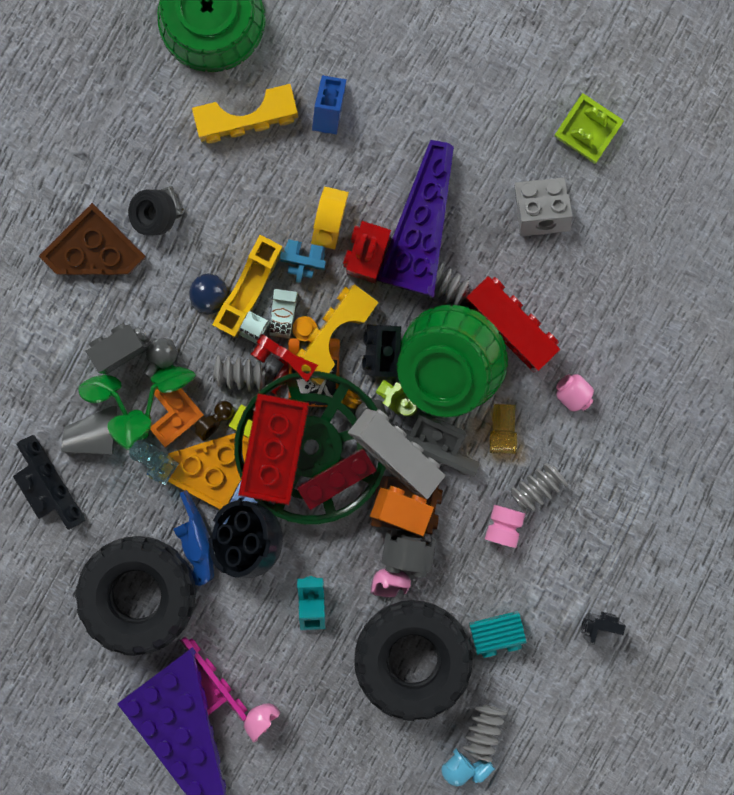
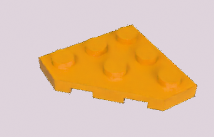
(209, 470)

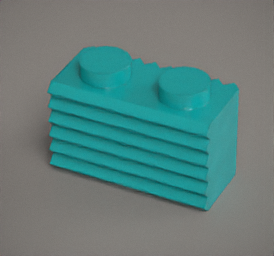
(497, 633)

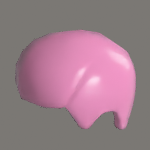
(388, 583)
(260, 719)

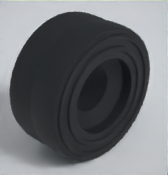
(139, 210)

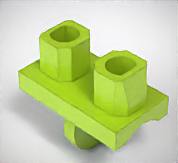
(396, 399)

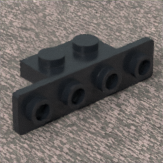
(44, 486)

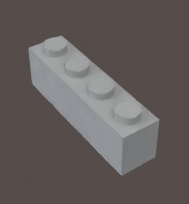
(396, 453)

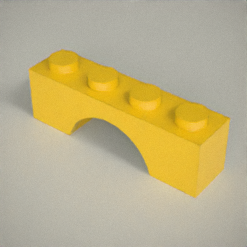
(276, 107)
(249, 286)
(353, 307)

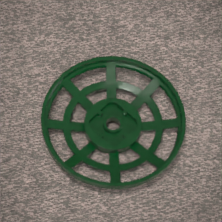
(326, 436)

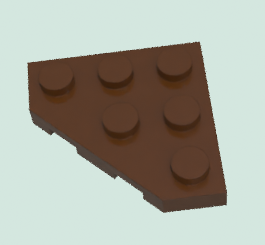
(92, 248)

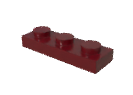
(336, 478)

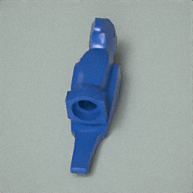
(195, 542)

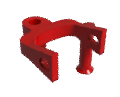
(267, 346)

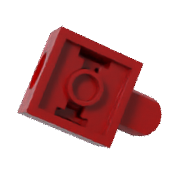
(368, 251)

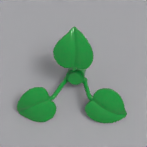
(133, 425)

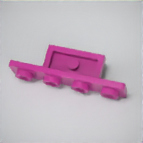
(216, 691)

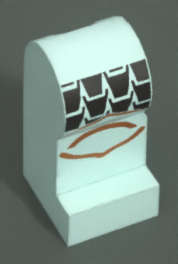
(283, 313)
(253, 327)

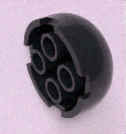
(247, 542)

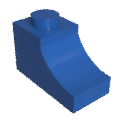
(329, 104)

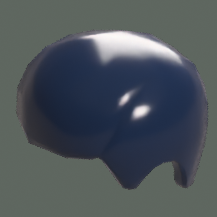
(208, 293)

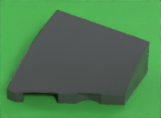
(90, 434)

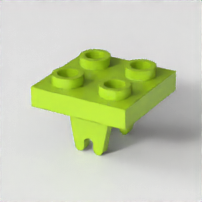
(588, 128)

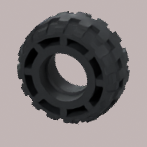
(97, 603)
(423, 698)

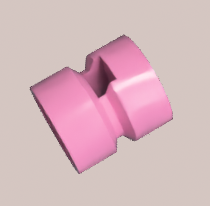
(505, 526)

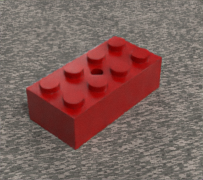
(517, 328)

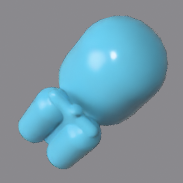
(461, 769)

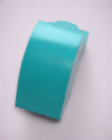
(311, 603)

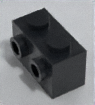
(381, 350)

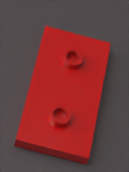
(273, 449)

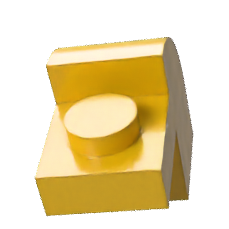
(329, 217)

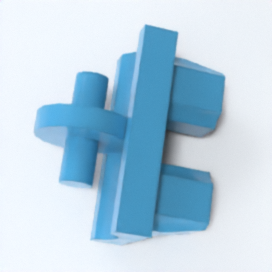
(292, 255)

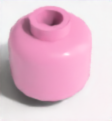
(574, 392)

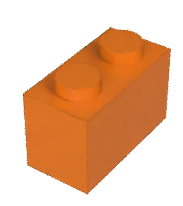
(401, 511)

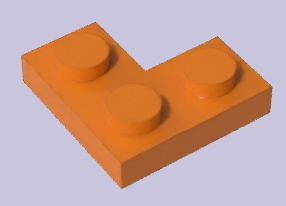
(180, 417)

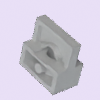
(543, 206)

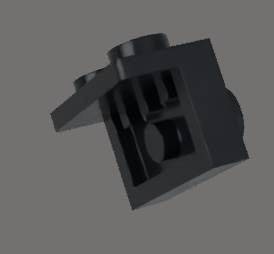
(605, 622)

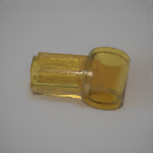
(503, 437)

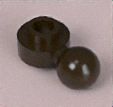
(208, 425)

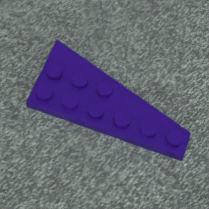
(416, 243)

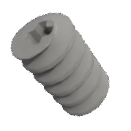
(450, 286)
(239, 373)
(538, 487)
(484, 732)

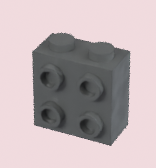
(117, 348)

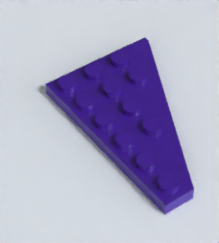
(176, 725)

